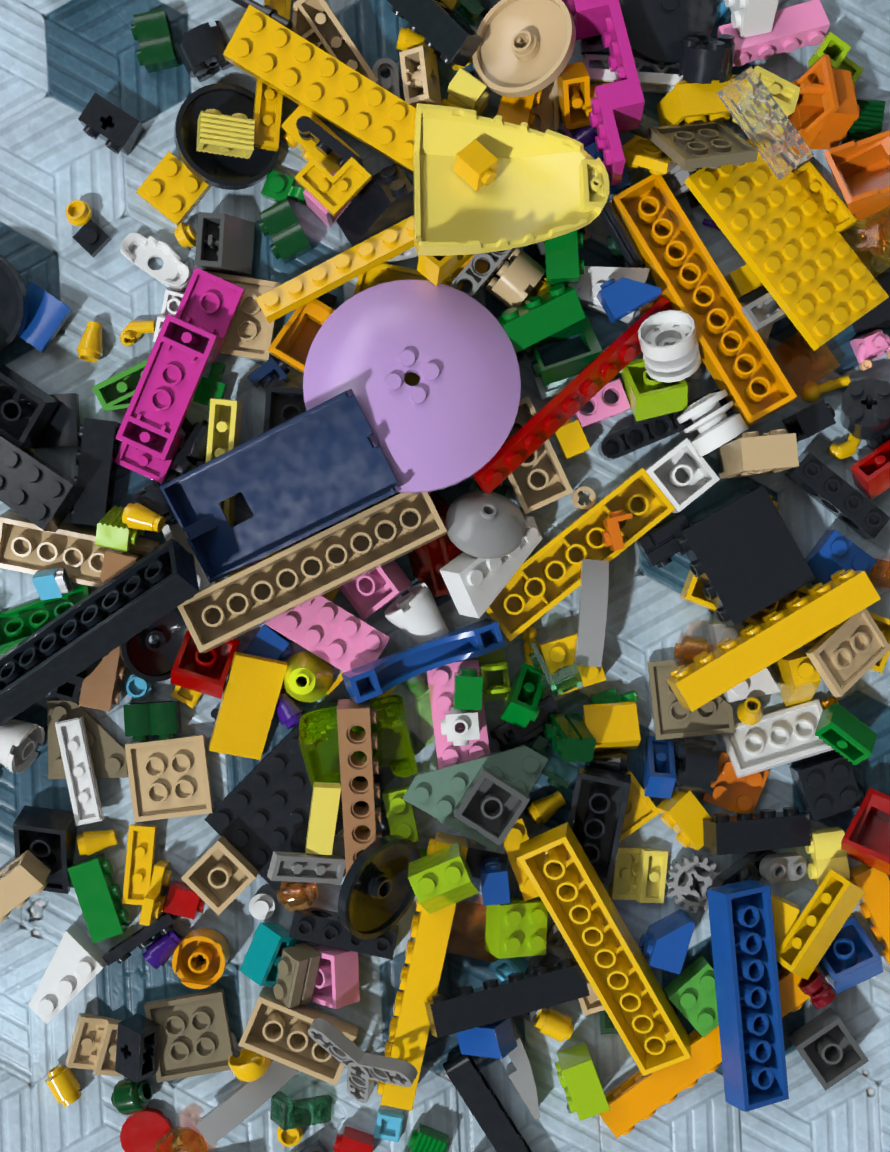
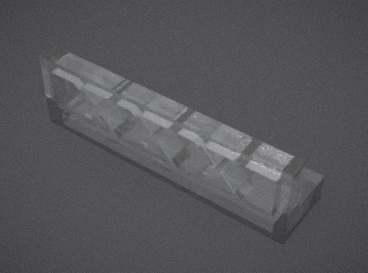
(762, 125)

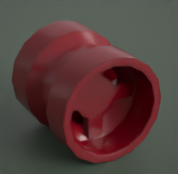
(819, 992)

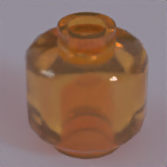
(691, 647)
(297, 895)

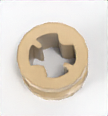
(575, 498)

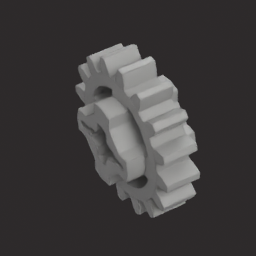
(684, 885)

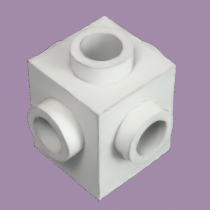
(468, 732)

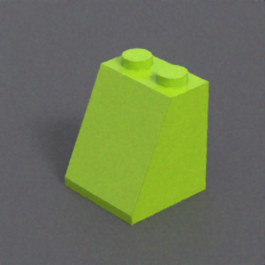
(441, 878)

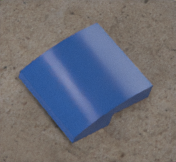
(44, 318)

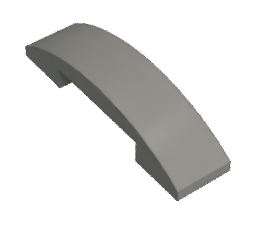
(592, 613)

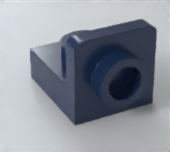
(264, 374)

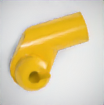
(134, 331)
(845, 449)

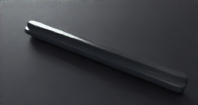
(616, 227)

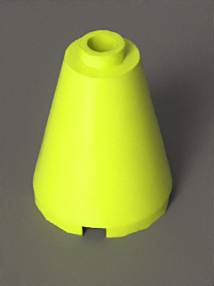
(315, 670)

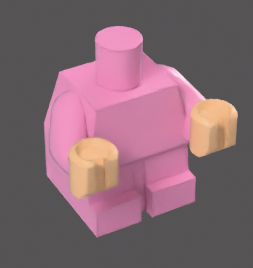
(870, 347)

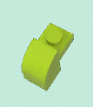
(837, 50)

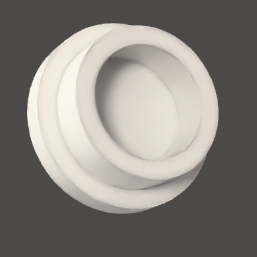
(262, 906)

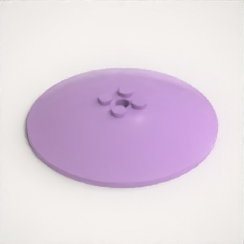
(465, 367)

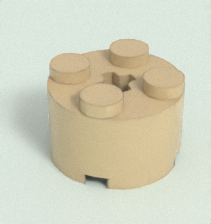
(515, 279)

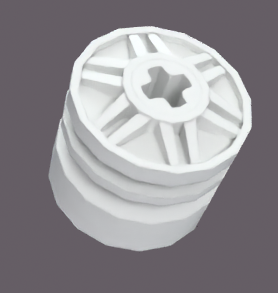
(669, 346)
(712, 422)

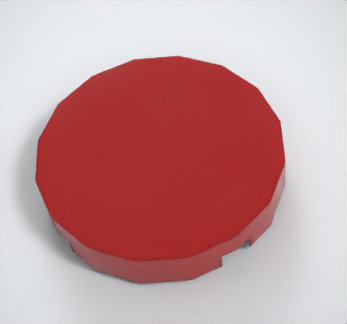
(143, 1130)

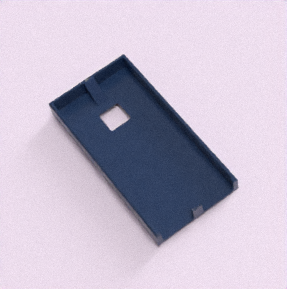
(292, 480)

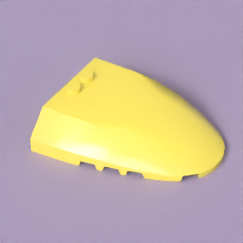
(540, 189)

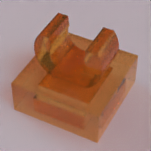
(875, 238)
(880, 573)

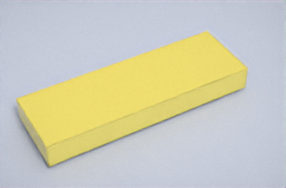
(323, 818)

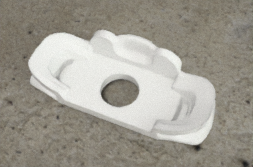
(141, 249)

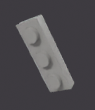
(306, 867)

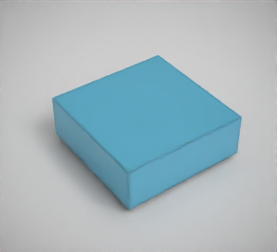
(388, 1125)

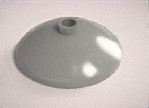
(483, 533)

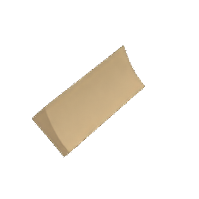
(73, 547)

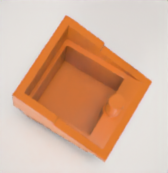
(824, 105)
(863, 173)

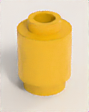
(554, 1024)
(63, 1085)

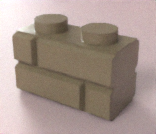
(297, 975)

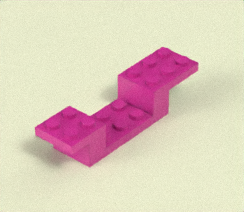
(616, 104)
(173, 374)

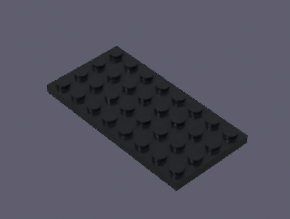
(274, 801)

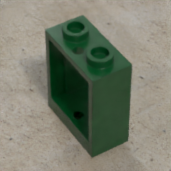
(571, 366)

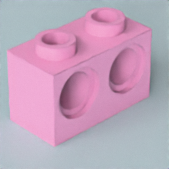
(602, 409)

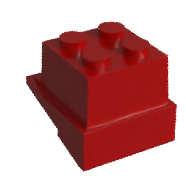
(869, 832)

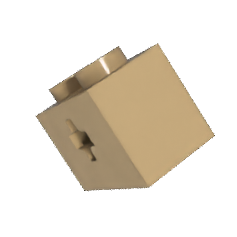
(420, 76)

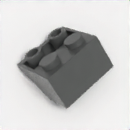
(224, 244)

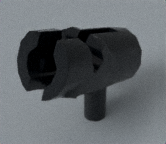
(194, 447)

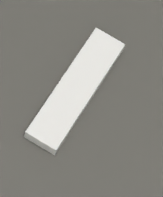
(79, 771)

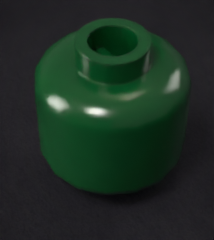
(131, 1097)

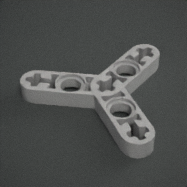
(362, 1066)

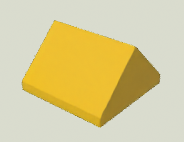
(613, 725)

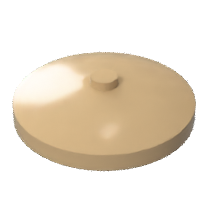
(524, 45)

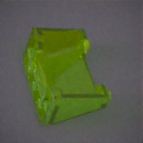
(321, 746)

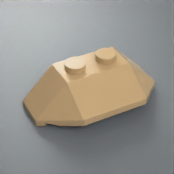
(321, 27)

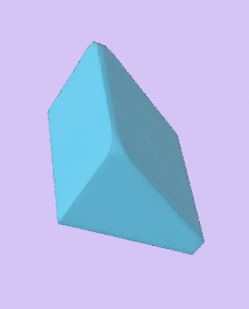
(507, 966)

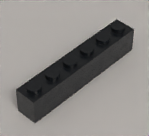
(505, 999)

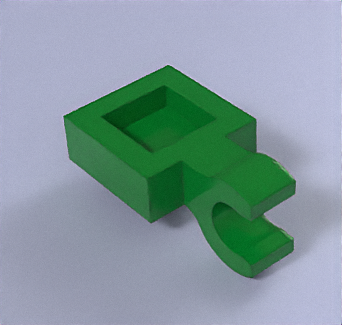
(281, 187)
(211, 386)
(611, 696)

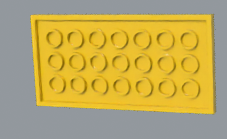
(789, 247)

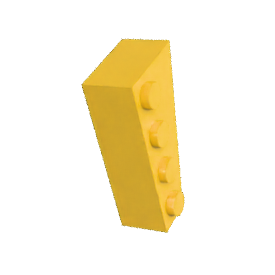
(693, 103)

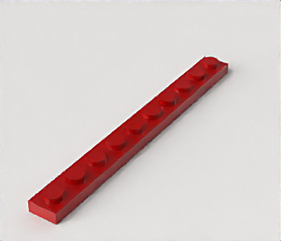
(565, 404)

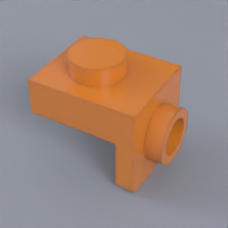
(612, 534)

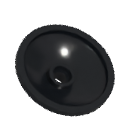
(155, 659)

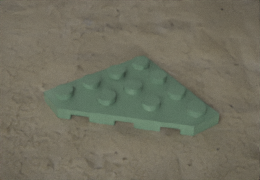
(441, 789)

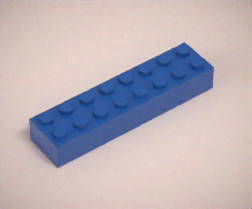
(747, 994)

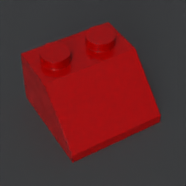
(203, 671)

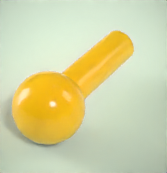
(814, 392)

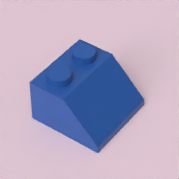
(836, 553)
(668, 941)
(850, 958)

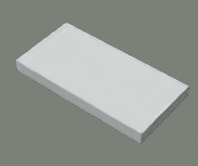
(776, 739)

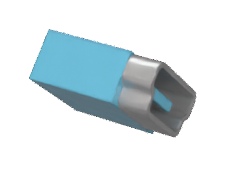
(52, 583)

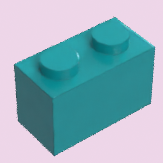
(265, 953)

